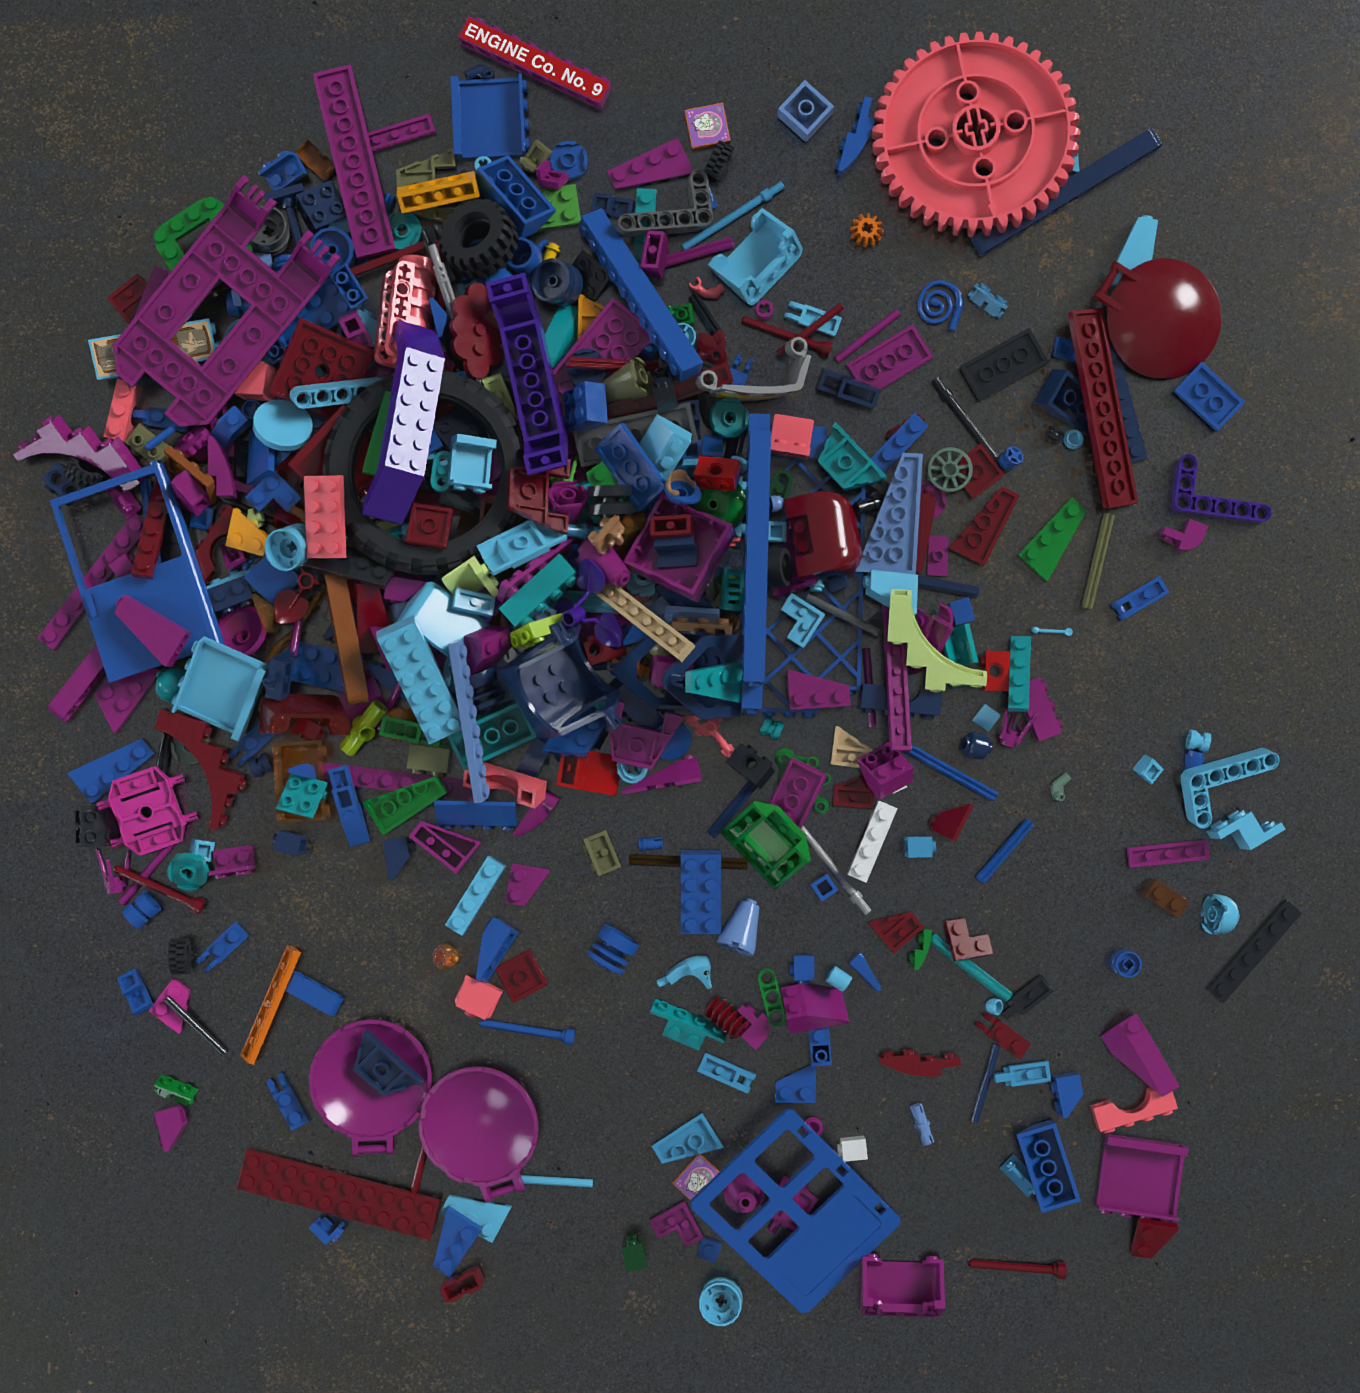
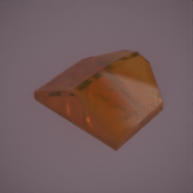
(266, 613)

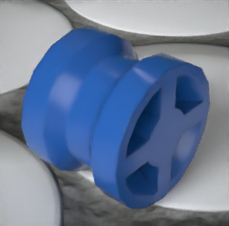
(1010, 458)

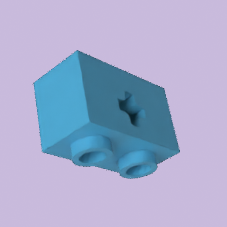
(919, 846)

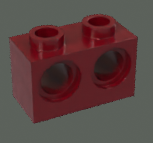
(603, 652)

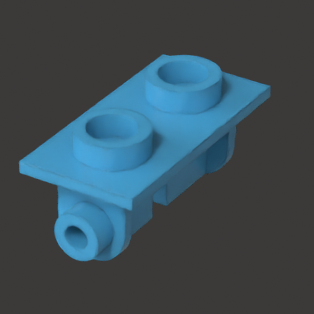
(983, 294)
(1018, 1174)

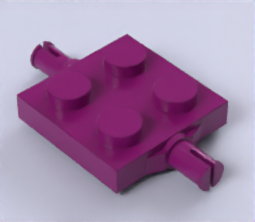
(803, 1198)

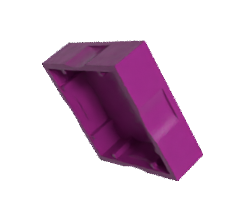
(713, 541)

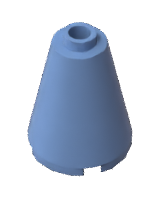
(741, 929)

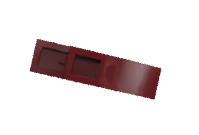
(910, 1062)

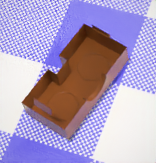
(310, 156)

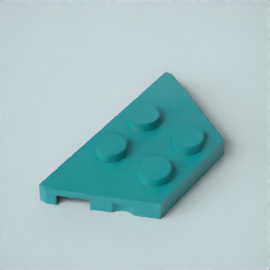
(848, 462)

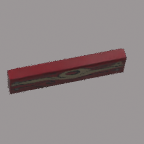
(387, 260)

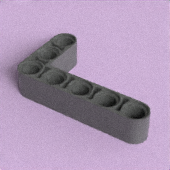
(672, 216)

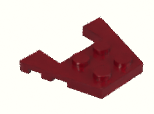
(530, 497)

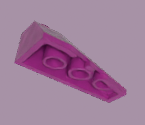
(1136, 1050)

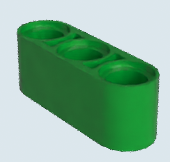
(777, 1005)

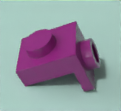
(550, 178)

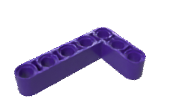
(1210, 511)

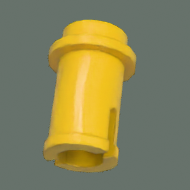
(551, 251)

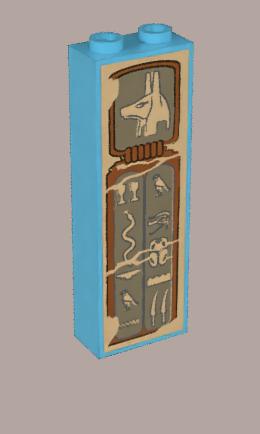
(193, 338)

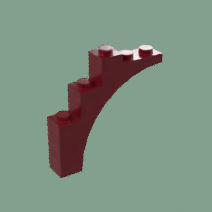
(222, 781)

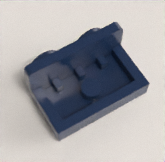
(231, 595)

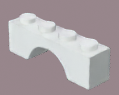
(872, 841)

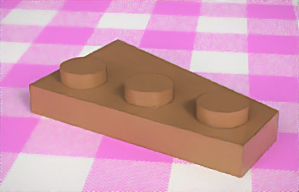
(684, 624)

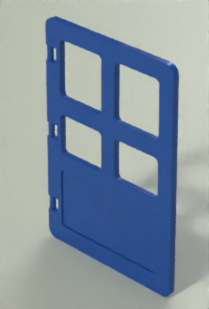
(825, 1242)

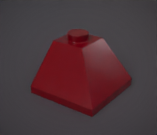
(950, 821)

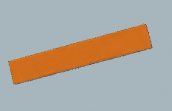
(270, 1004)

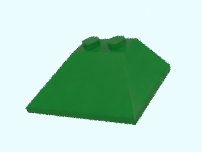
(769, 842)

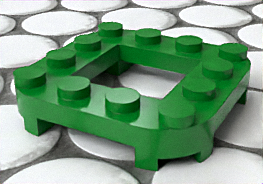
(183, 224)

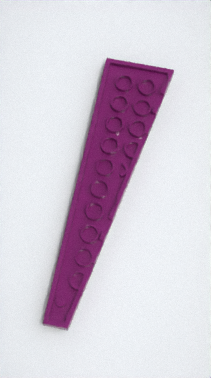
(613, 335)

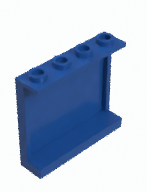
(489, 118)

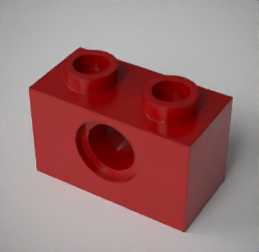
(717, 473)
(1001, 660)

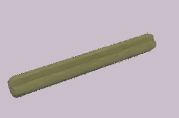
(1098, 560)

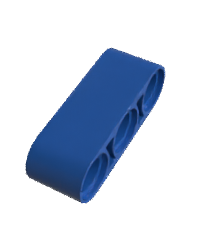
(314, 993)

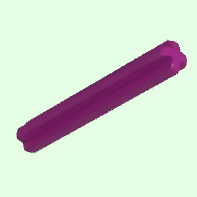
(699, 251)

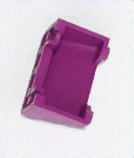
(902, 1287)

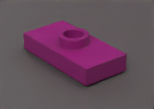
(937, 556)

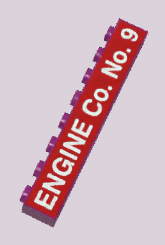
(534, 62)

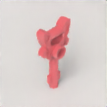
(710, 728)

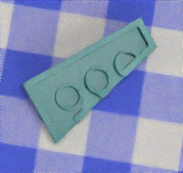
(716, 681)

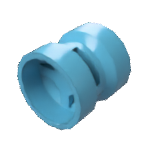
(1196, 740)

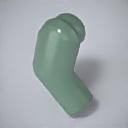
(1057, 787)

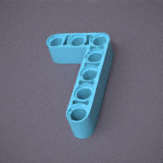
(330, 398)
(1220, 776)

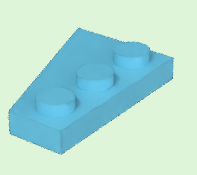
(487, 1215)

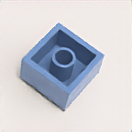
(805, 111)

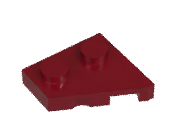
(128, 296)
(853, 794)
(1151, 1237)

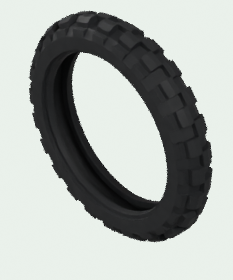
(392, 551)

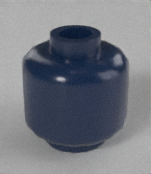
(976, 745)

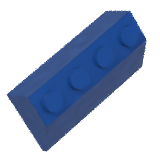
(510, 188)
(470, 813)
(1048, 1166)

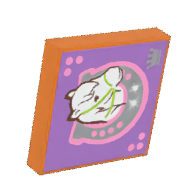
(707, 126)
(695, 1176)

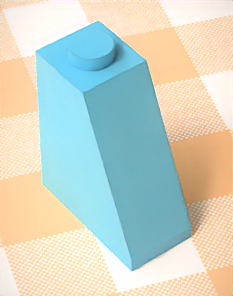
(879, 585)

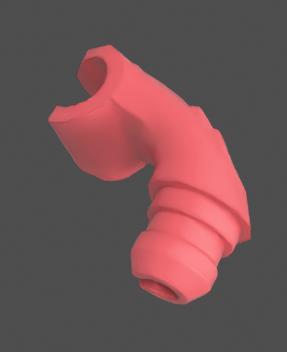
(712, 293)

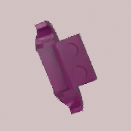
(934, 628)

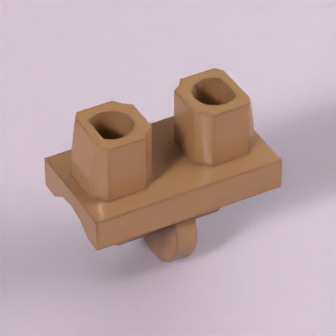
(609, 535)

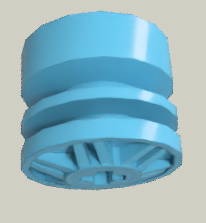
(287, 547)
(718, 1313)

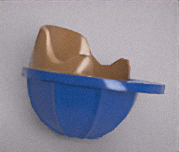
(681, 488)

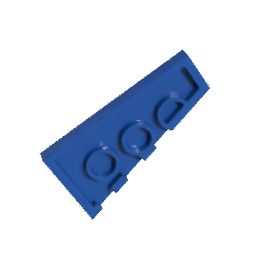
(96, 777)

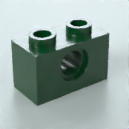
(634, 1252)

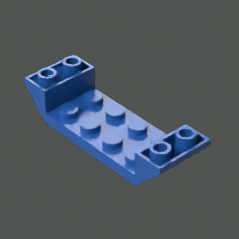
(333, 300)

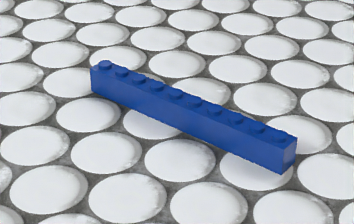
(640, 295)

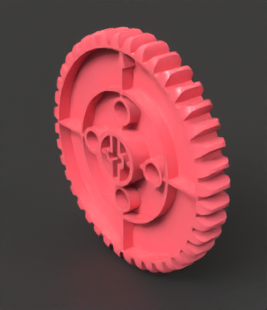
(1006, 88)

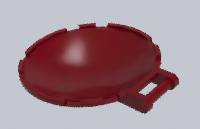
(1161, 316)

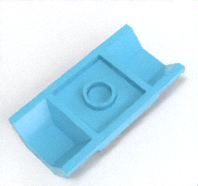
(518, 546)

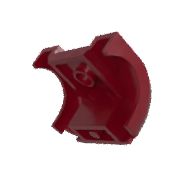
(823, 533)

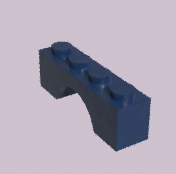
(925, 702)

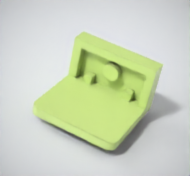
(472, 577)

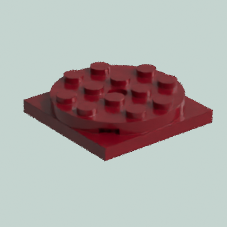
(315, 347)

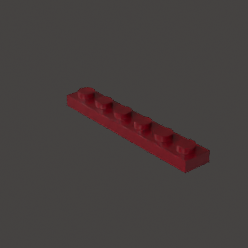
(151, 534)

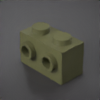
(137, 441)
(429, 759)

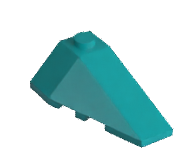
(562, 333)

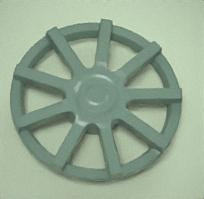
(950, 469)

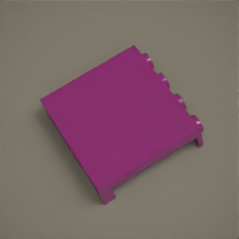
(1140, 1177)

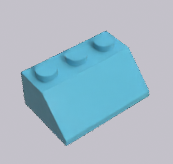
(665, 444)

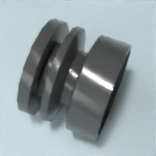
(280, 238)

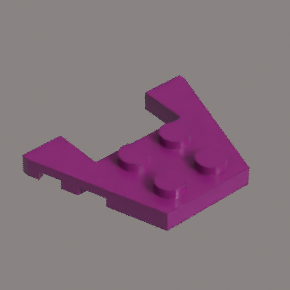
(639, 744)

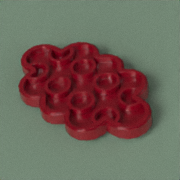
(475, 332)

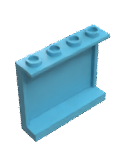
(220, 686)

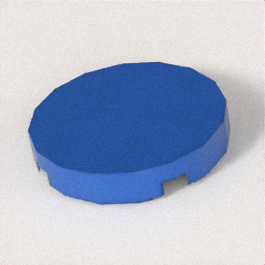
(569, 158)
(678, 744)

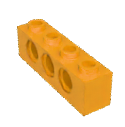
(438, 192)

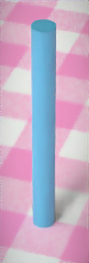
(558, 1181)

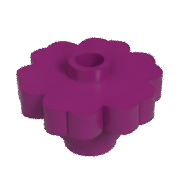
(194, 443)

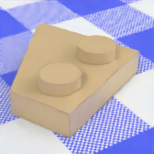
(847, 749)

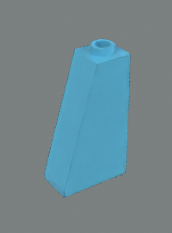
(1138, 245)

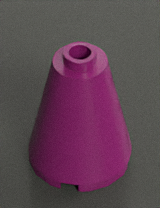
(567, 500)
(610, 563)
(743, 1195)

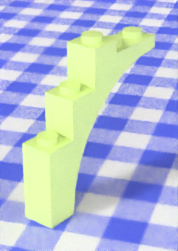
(921, 653)

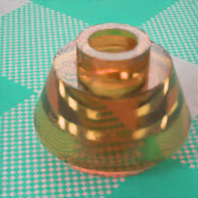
(445, 956)

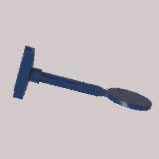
(286, 198)

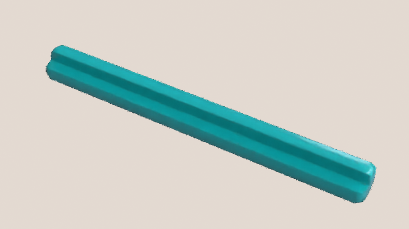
(972, 969)

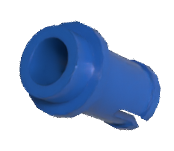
(650, 843)

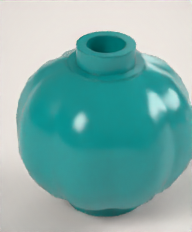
(167, 682)

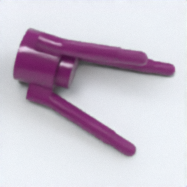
(1008, 735)
(112, 883)

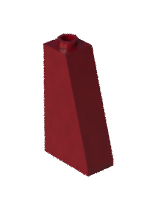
(926, 515)
(367, 613)

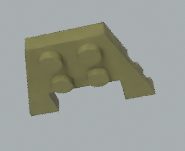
(425, 171)

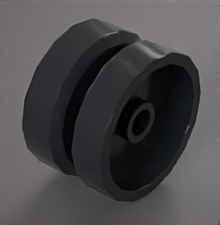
(609, 500)

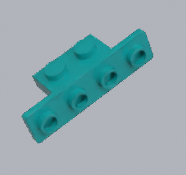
(960, 647)
(685, 1026)

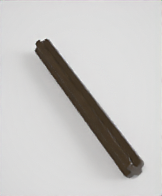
(675, 861)

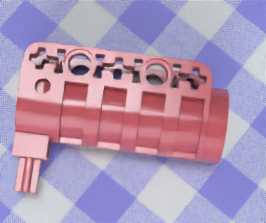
(412, 287)

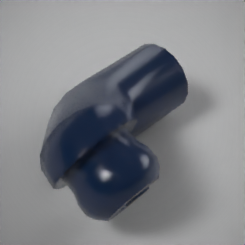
(480, 71)

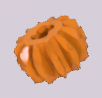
(868, 223)

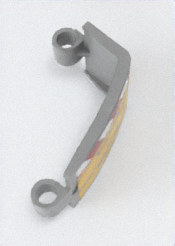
(791, 381)

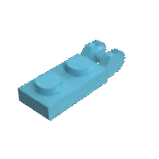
(810, 315)

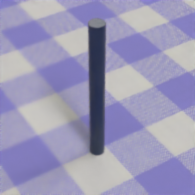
(985, 1083)

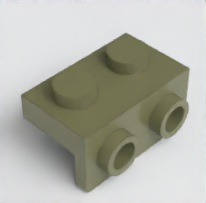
(601, 853)

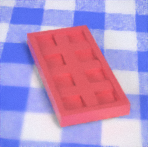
(325, 516)

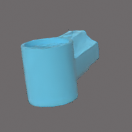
(838, 978)

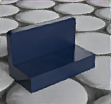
(676, 552)

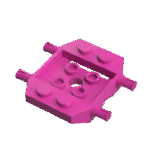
(163, 807)

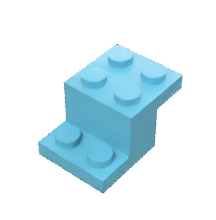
(1245, 829)

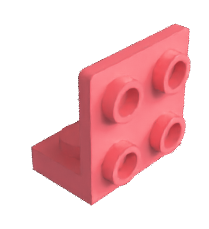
(791, 436)

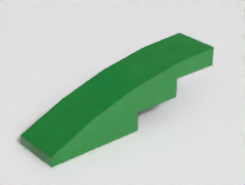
(374, 449)
(408, 731)

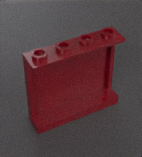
(310, 457)

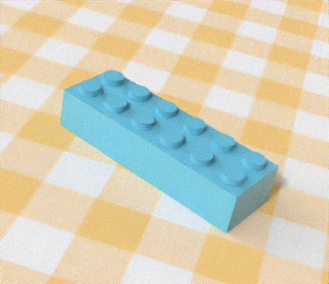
(420, 678)

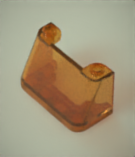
(293, 754)

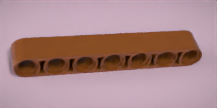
(346, 639)

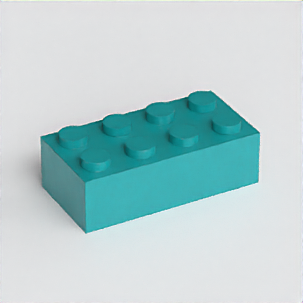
(539, 592)
(499, 732)

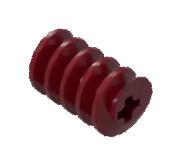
(725, 1019)

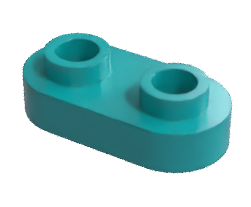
(440, 471)

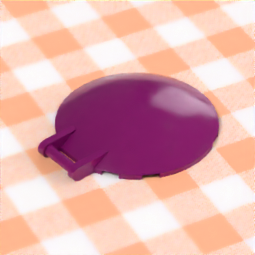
(350, 1102)
(479, 1129)

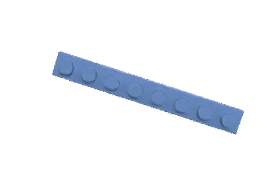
(468, 714)

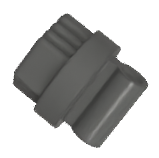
(877, 489)

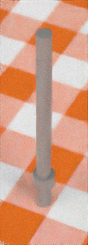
(855, 896)

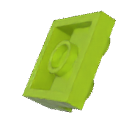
(533, 632)

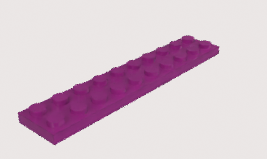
(354, 162)

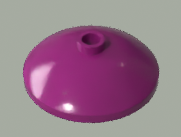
(242, 630)

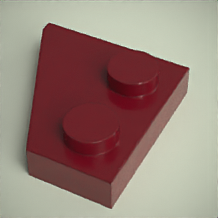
(897, 929)

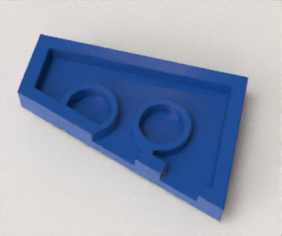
(455, 1240)

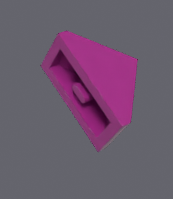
(233, 557)

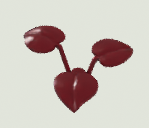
(291, 606)

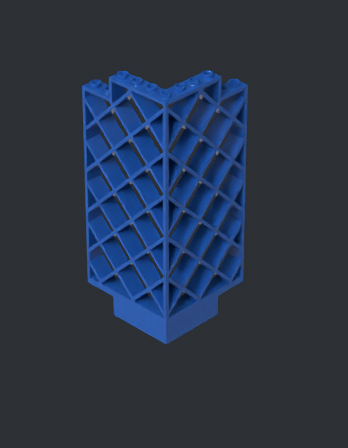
(756, 568)

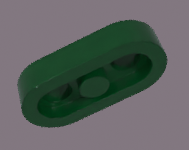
(781, 489)

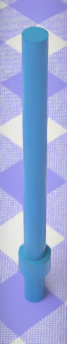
(765, 195)

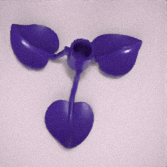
(608, 628)

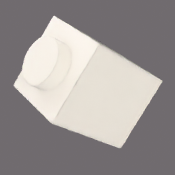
(852, 1148)

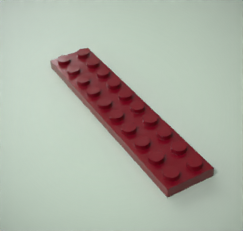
(1102, 407)
(338, 1194)

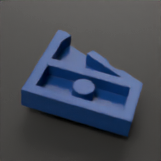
(797, 1087)

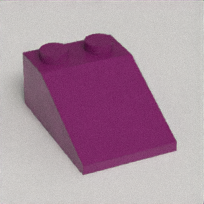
(813, 1007)

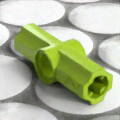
(363, 728)

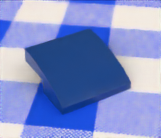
(270, 580)

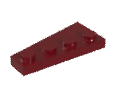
(984, 530)

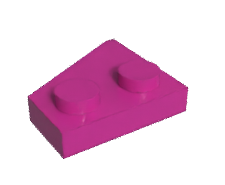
(163, 1012)

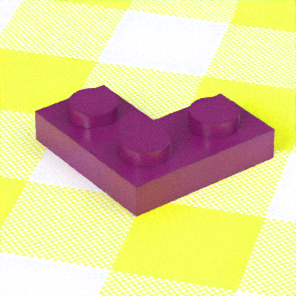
(678, 1219)

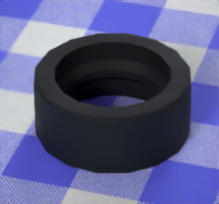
(779, 567)

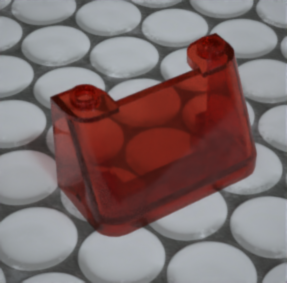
(276, 714)

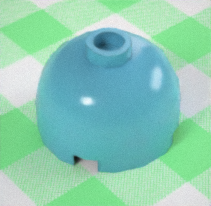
(1219, 914)

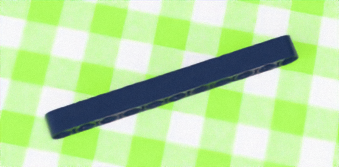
(1077, 186)

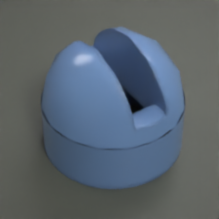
(776, 503)

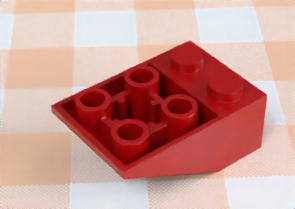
(592, 774)

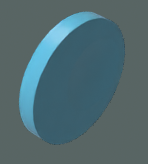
(282, 425)

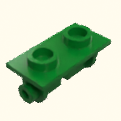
(167, 1086)

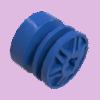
(612, 949)

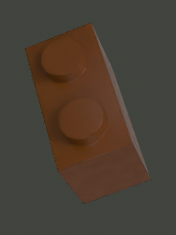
(1164, 898)

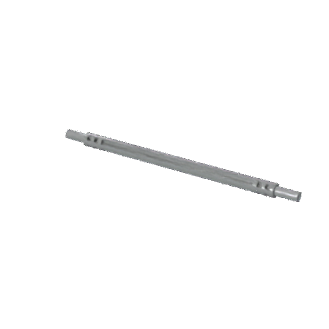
(444, 284)

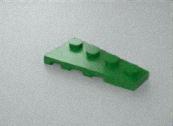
(1050, 543)
(400, 805)

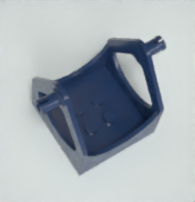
(709, 651)
(558, 684)

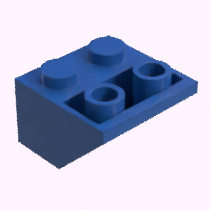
(585, 407)

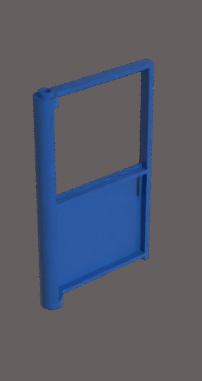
(174, 592)

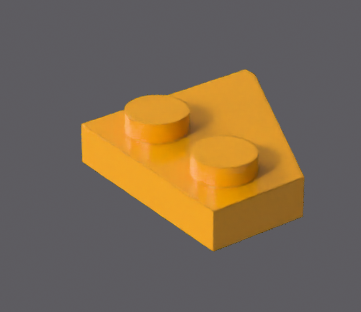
(245, 534)

